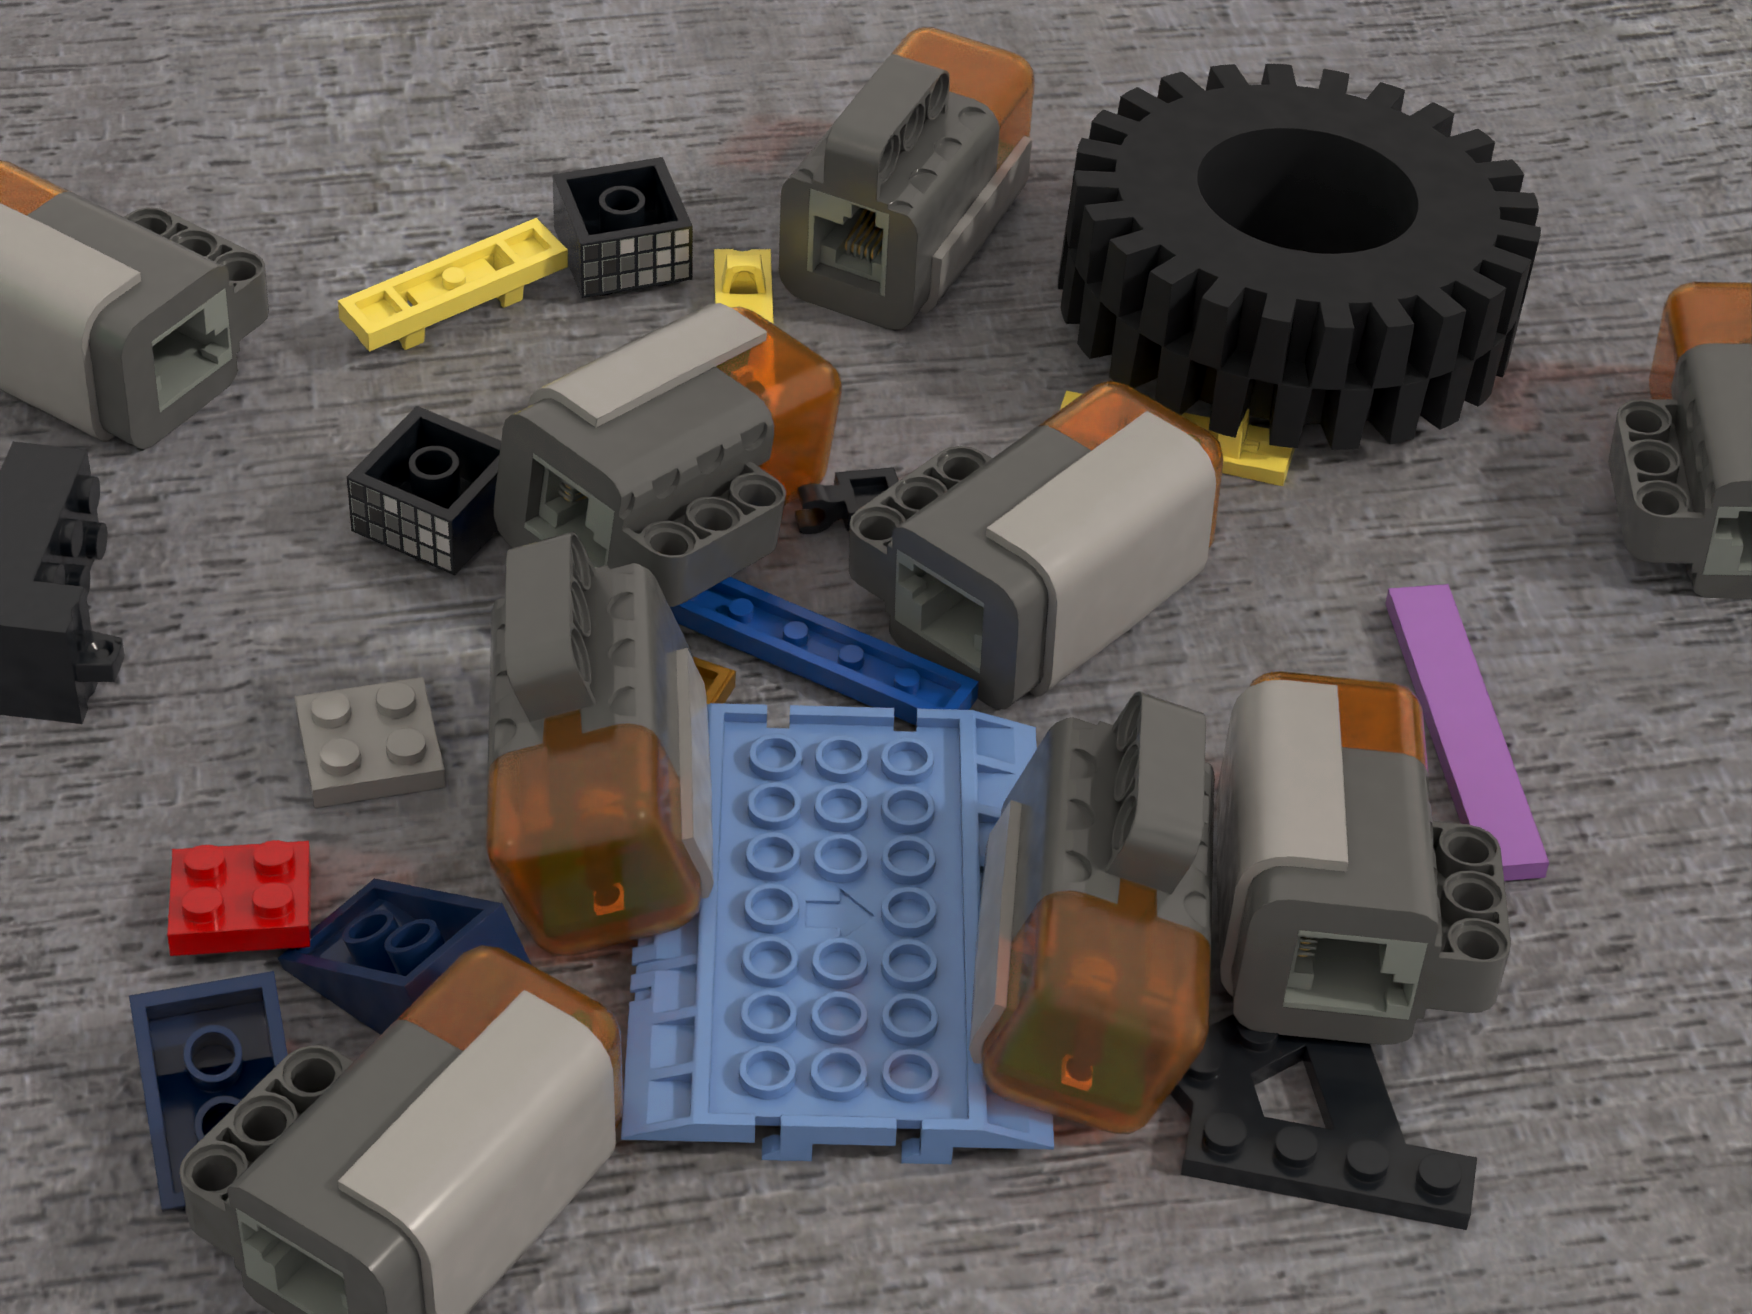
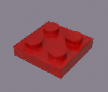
(240, 898)

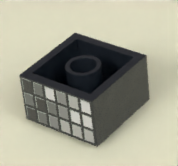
(623, 227)
(428, 490)

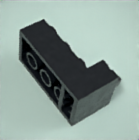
(46, 559)

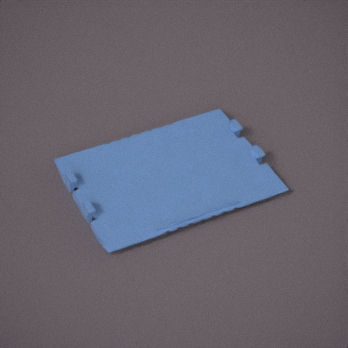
(834, 943)

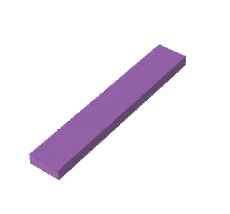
(1465, 725)

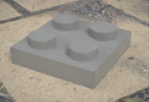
(369, 742)

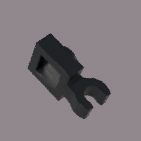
(842, 499)

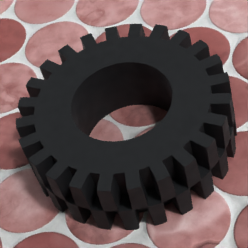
(1382, 320)

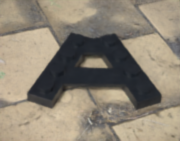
(1349, 1163)

